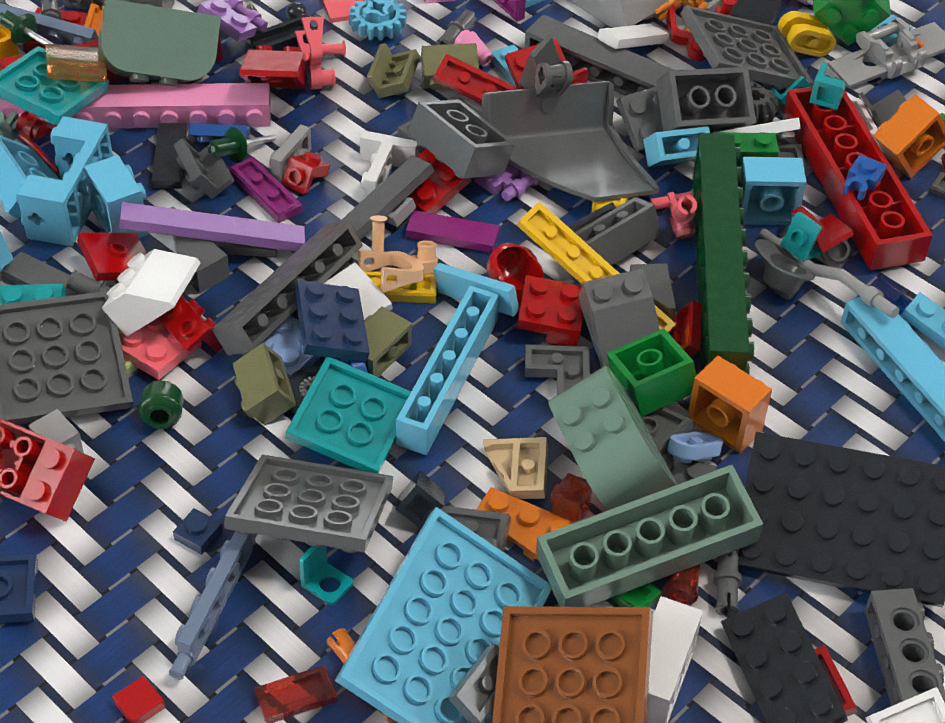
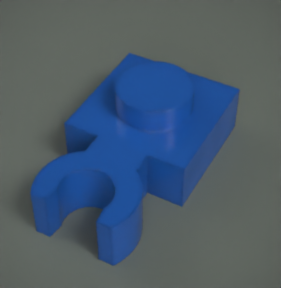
(864, 174)

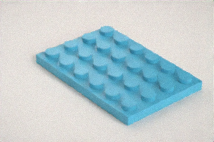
(436, 622)

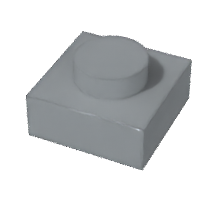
(401, 212)

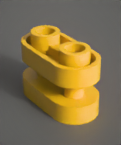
(806, 34)

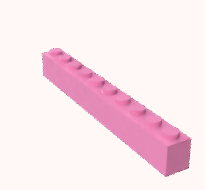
(186, 103)

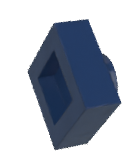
(197, 531)

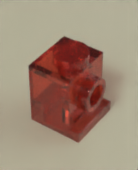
(571, 498)

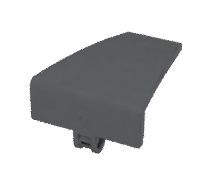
(568, 135)

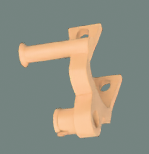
(411, 267)

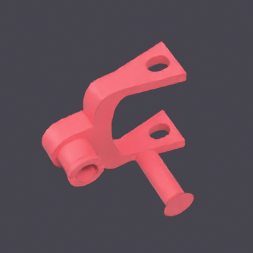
(314, 53)

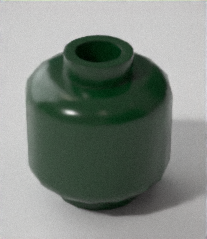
(161, 404)

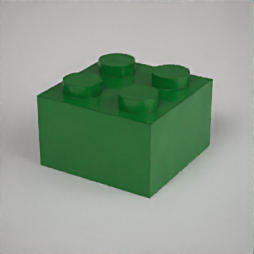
(850, 17)
(653, 371)

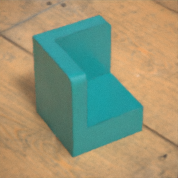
(827, 90)

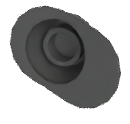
(781, 269)

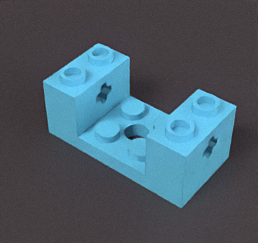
(59, 208)

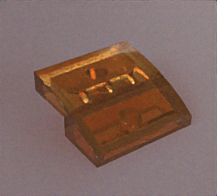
(74, 63)

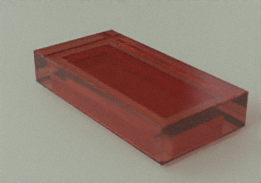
(295, 694)

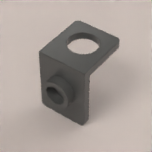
(885, 108)

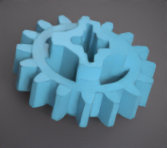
(377, 18)

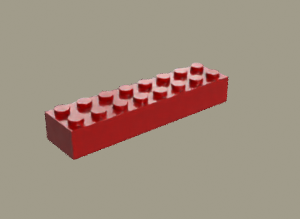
(886, 221)

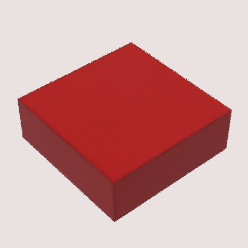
(138, 701)

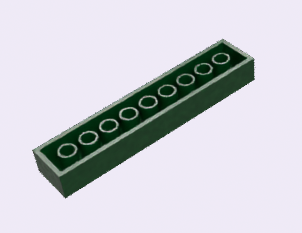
(720, 252)

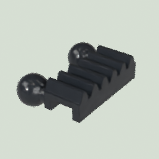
(283, 33)

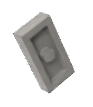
(294, 145)

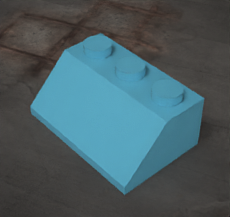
(15, 165)

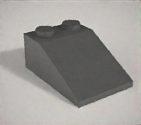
(618, 311)

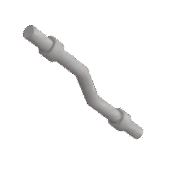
(869, 295)

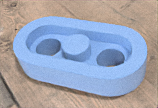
(694, 446)

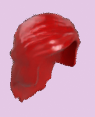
(511, 264)

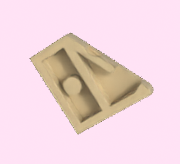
(520, 465)

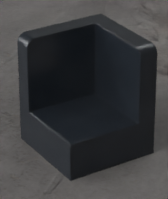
(420, 499)

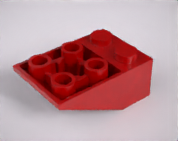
(40, 471)

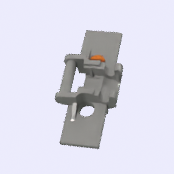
(906, 55)

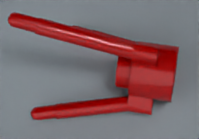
(33, 127)

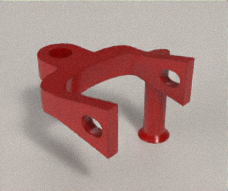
(686, 38)

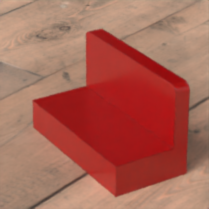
(832, 231)

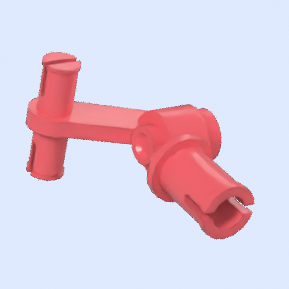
(682, 212)

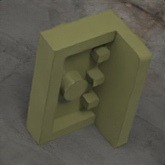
(392, 73)

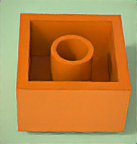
(912, 136)
(729, 403)

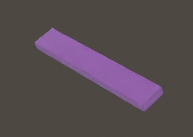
(211, 227)

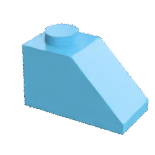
(672, 146)

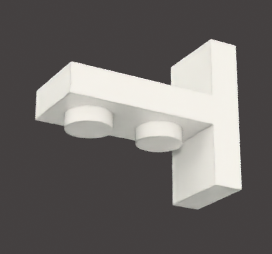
(383, 153)

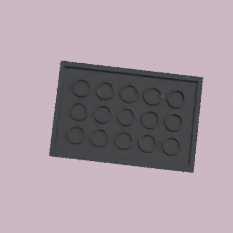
(847, 517)

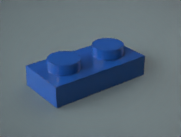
(207, 132)

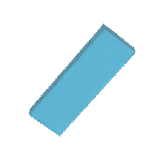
(455, 283)

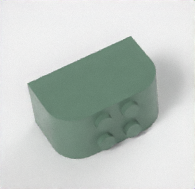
(157, 42)
(610, 440)

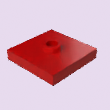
(109, 252)

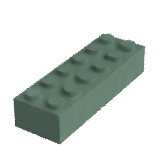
(648, 538)

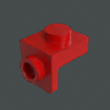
(302, 169)

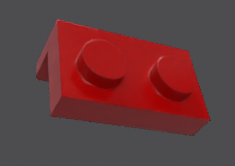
(189, 326)

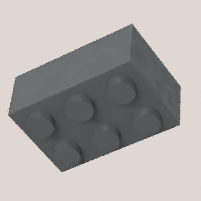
(706, 98)
(461, 138)

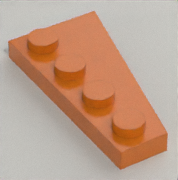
(526, 520)

